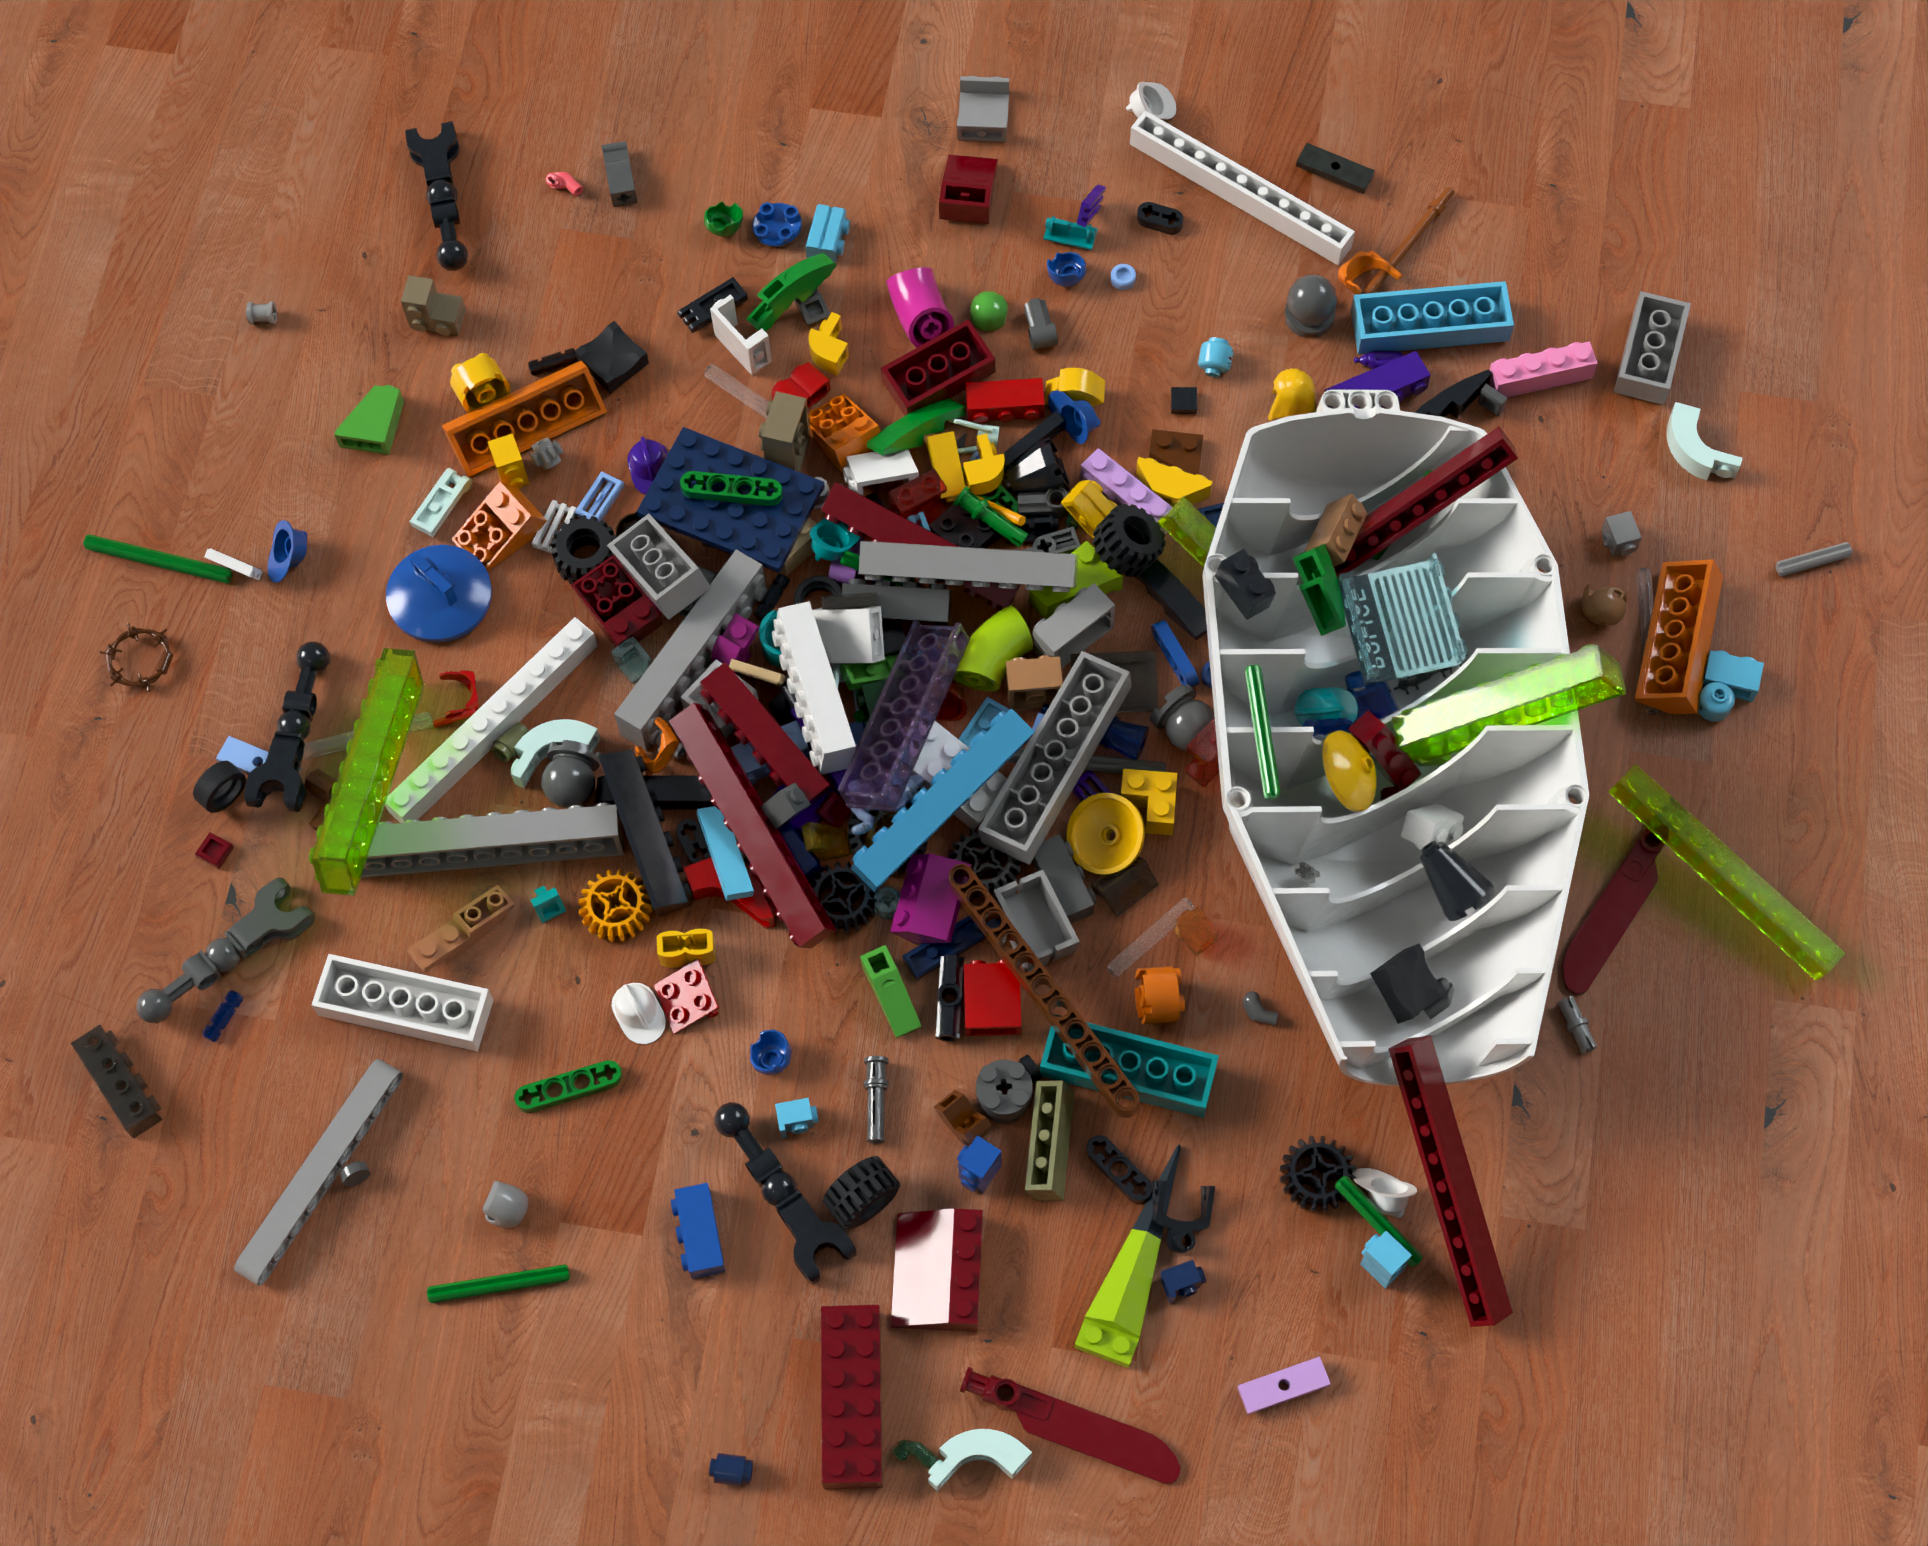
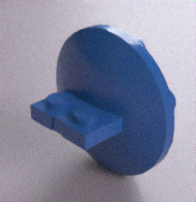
(439, 593)

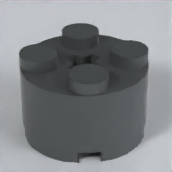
(1008, 1076)

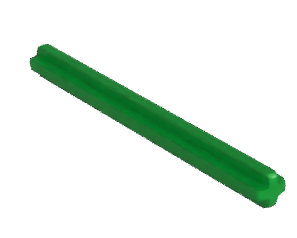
(158, 558)

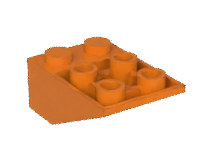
(842, 429)
(500, 525)

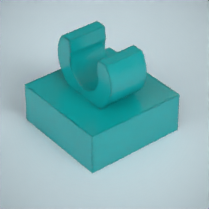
(547, 904)

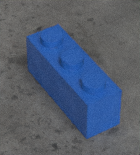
(698, 1231)

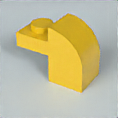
(825, 348)
(1078, 385)
(986, 472)

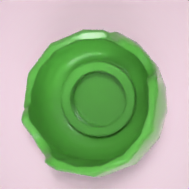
(988, 311)

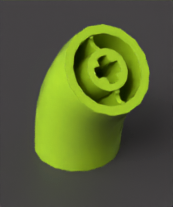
(990, 646)

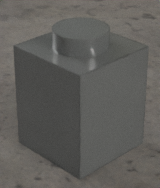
(785, 805)

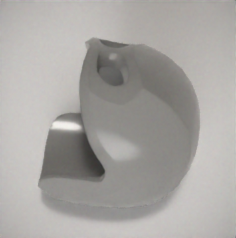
(505, 1205)

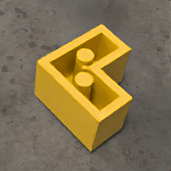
(1156, 793)

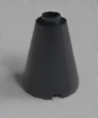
(1454, 880)

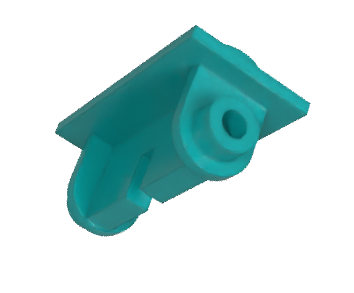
(1070, 233)

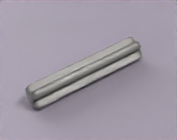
(1813, 559)

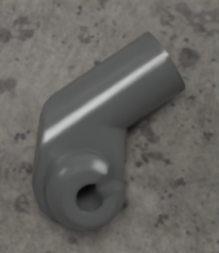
(1443, 1003)
(1256, 1010)

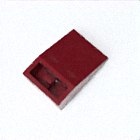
(967, 189)
(617, 603)

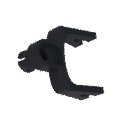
(1179, 1229)

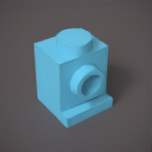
(796, 1116)

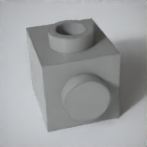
(1621, 534)

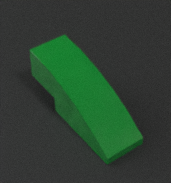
(1321, 589)

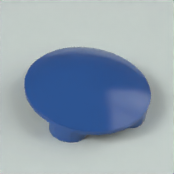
(777, 224)

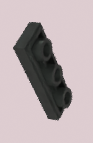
(1335, 168)

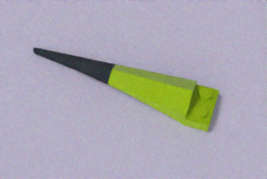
(1118, 1311)

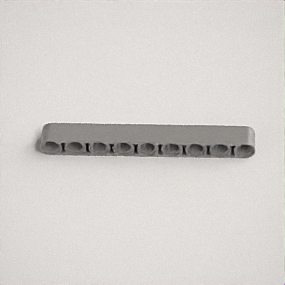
(318, 1172)

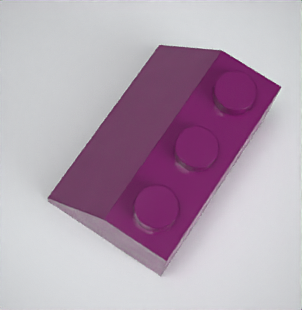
(926, 903)

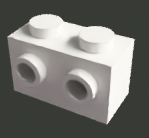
(1432, 824)

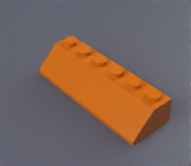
(529, 413)
(1679, 636)

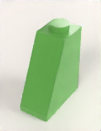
(373, 421)

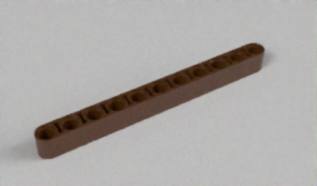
(1049, 1001)

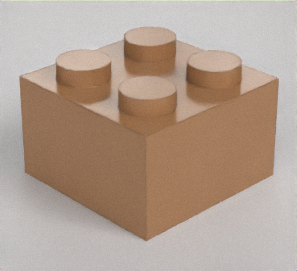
(1032, 682)

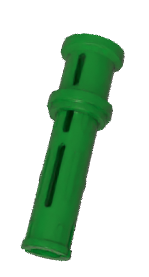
(981, 510)

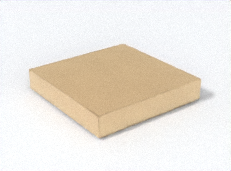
(757, 672)

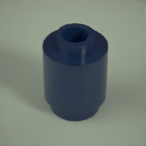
(731, 1469)

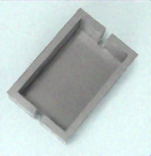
(1074, 625)
(1037, 918)

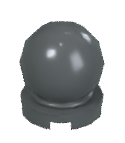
(1311, 306)
(1182, 716)
(570, 774)

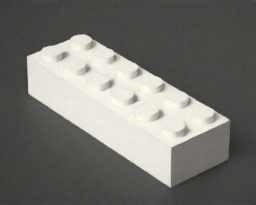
(814, 688)
(402, 1002)

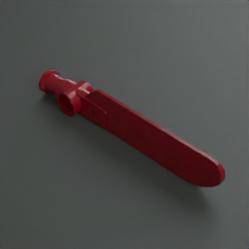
(1611, 915)
(1079, 1428)

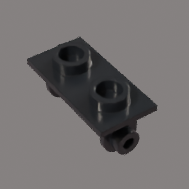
(1038, 526)

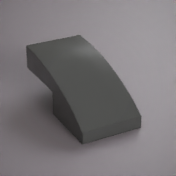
(813, 309)

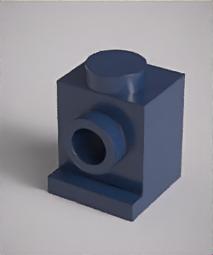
(1182, 1280)

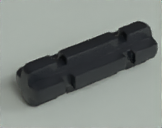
(552, 361)
(772, 596)

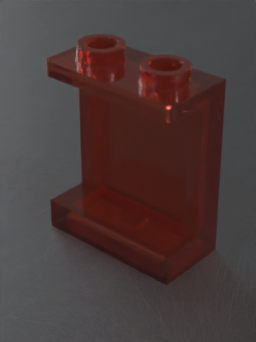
(918, 496)
(1204, 749)

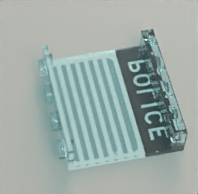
(1402, 621)

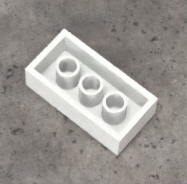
(938, 754)

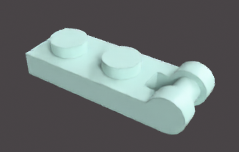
(440, 502)

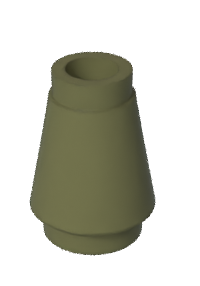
(505, 745)

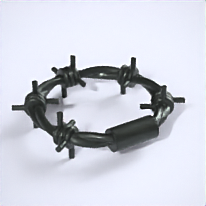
(1413, 680)

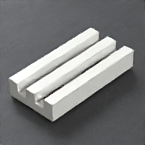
(562, 508)
(233, 564)

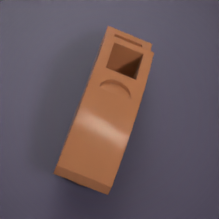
(463, 930)

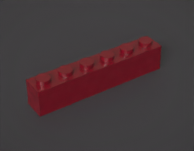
(761, 733)

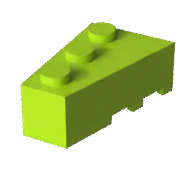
(1089, 571)

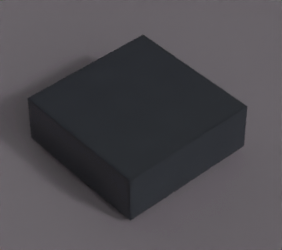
(1183, 400)

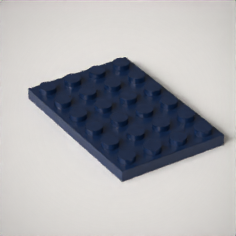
(754, 530)

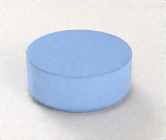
(1123, 276)

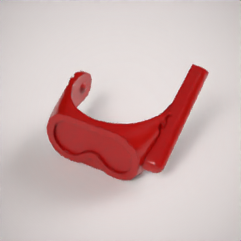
(468, 679)

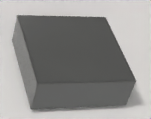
(1492, 400)

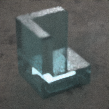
(631, 659)

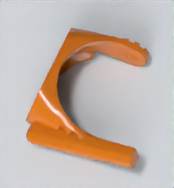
(1360, 263)
(668, 746)

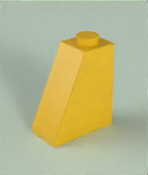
(945, 459)

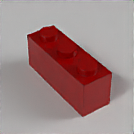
(1005, 400)

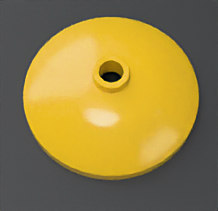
(1349, 770)
(1091, 829)

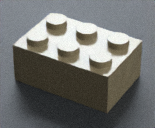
(786, 431)

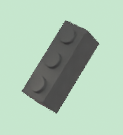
(1065, 878)

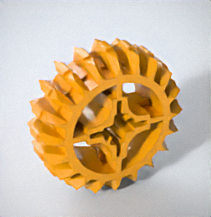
(608, 925)

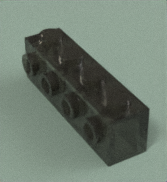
(116, 1080)

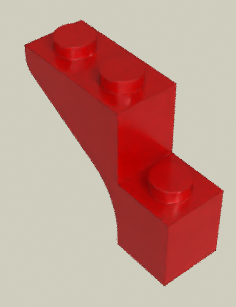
(705, 883)

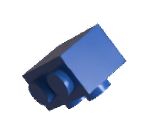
(978, 1164)

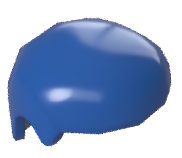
(1066, 269)
(770, 1053)

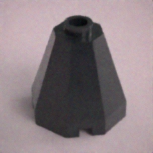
(1037, 470)

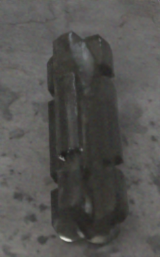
(1307, 872)

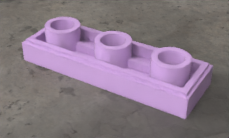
(1300, 1378)

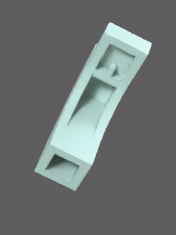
(1691, 451)
(534, 745)
(979, 1444)

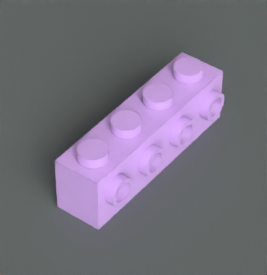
(1121, 485)

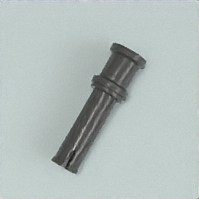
(876, 1085)

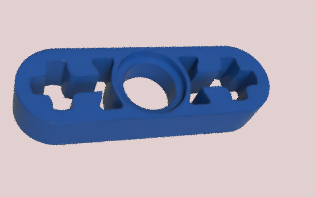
(1174, 653)

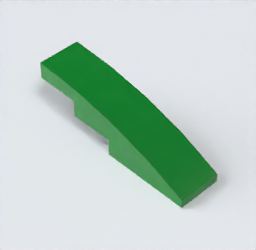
(912, 428)

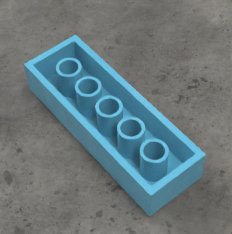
(1432, 317)

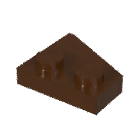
(1177, 449)

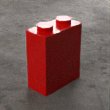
(991, 999)

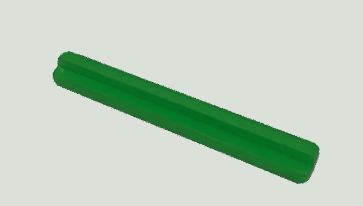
(1375, 1216)

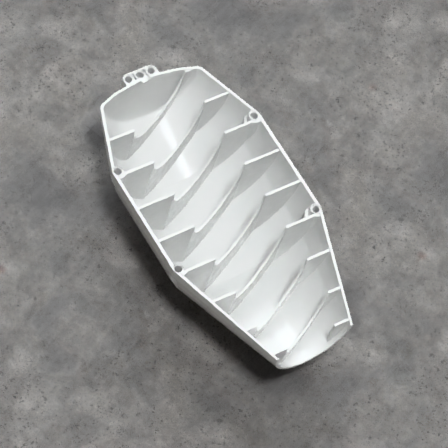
(1505, 783)

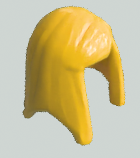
(1294, 394)

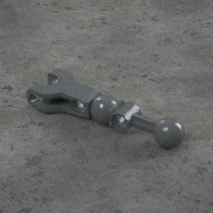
(223, 954)

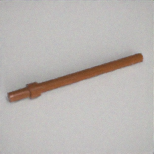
(1435, 209)

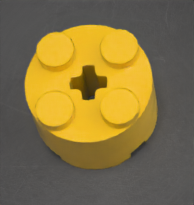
(478, 382)

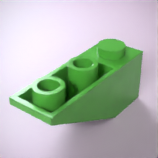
(890, 991)

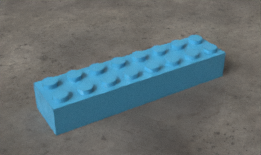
(939, 803)

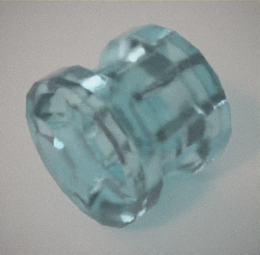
(887, 909)

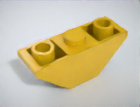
(1172, 482)

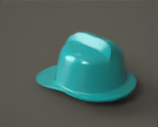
(831, 540)
(1325, 704)

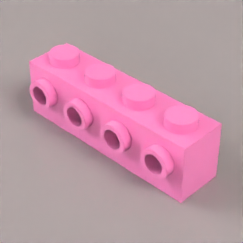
(1543, 369)

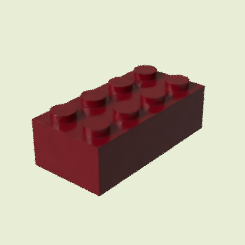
(938, 368)

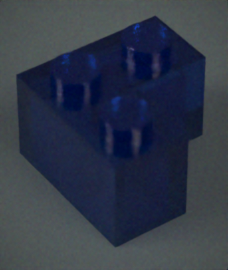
(1376, 699)

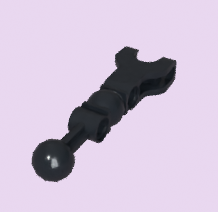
(435, 157)
(287, 747)
(781, 1191)

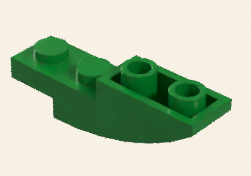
(795, 282)

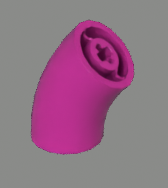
(919, 305)

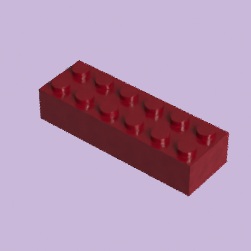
(851, 1397)

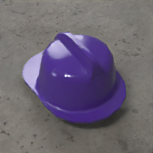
(644, 462)

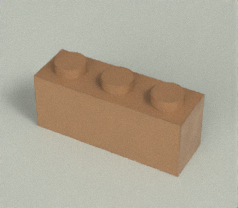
(1339, 527)

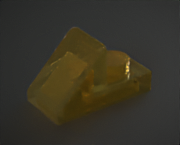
(826, 841)

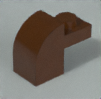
(962, 1118)

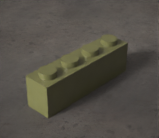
(1049, 1141)

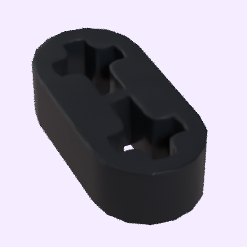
(1160, 217)
(687, 845)

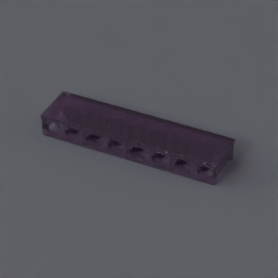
(903, 717)

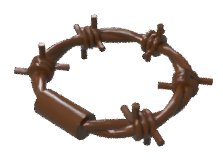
(162, 668)

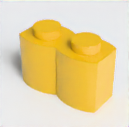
(679, 949)

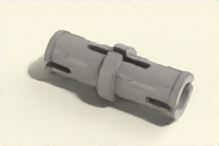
(1577, 1025)

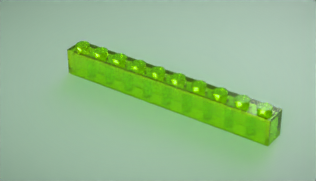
(1727, 872)

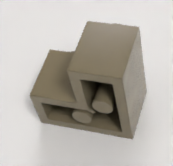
(431, 310)

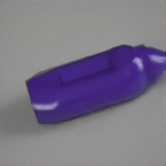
(1377, 358)

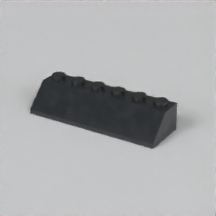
(645, 831)

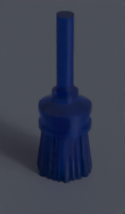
(1122, 736)

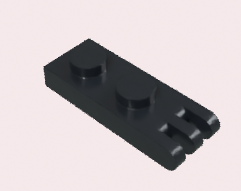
(698, 312)

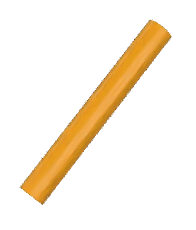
(1008, 514)

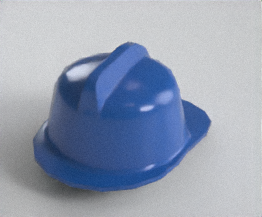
(1078, 414)
(287, 550)

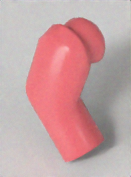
(564, 180)

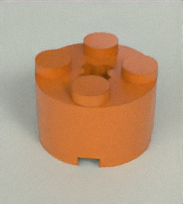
(1158, 995)

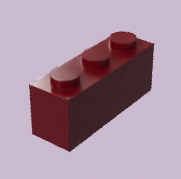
(1381, 745)

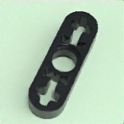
(1119, 1157)

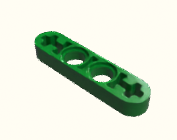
(730, 492)
(569, 1091)

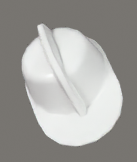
(1153, 99)
(638, 1013)
(1385, 1191)

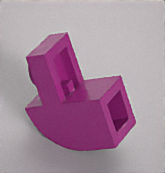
(735, 641)

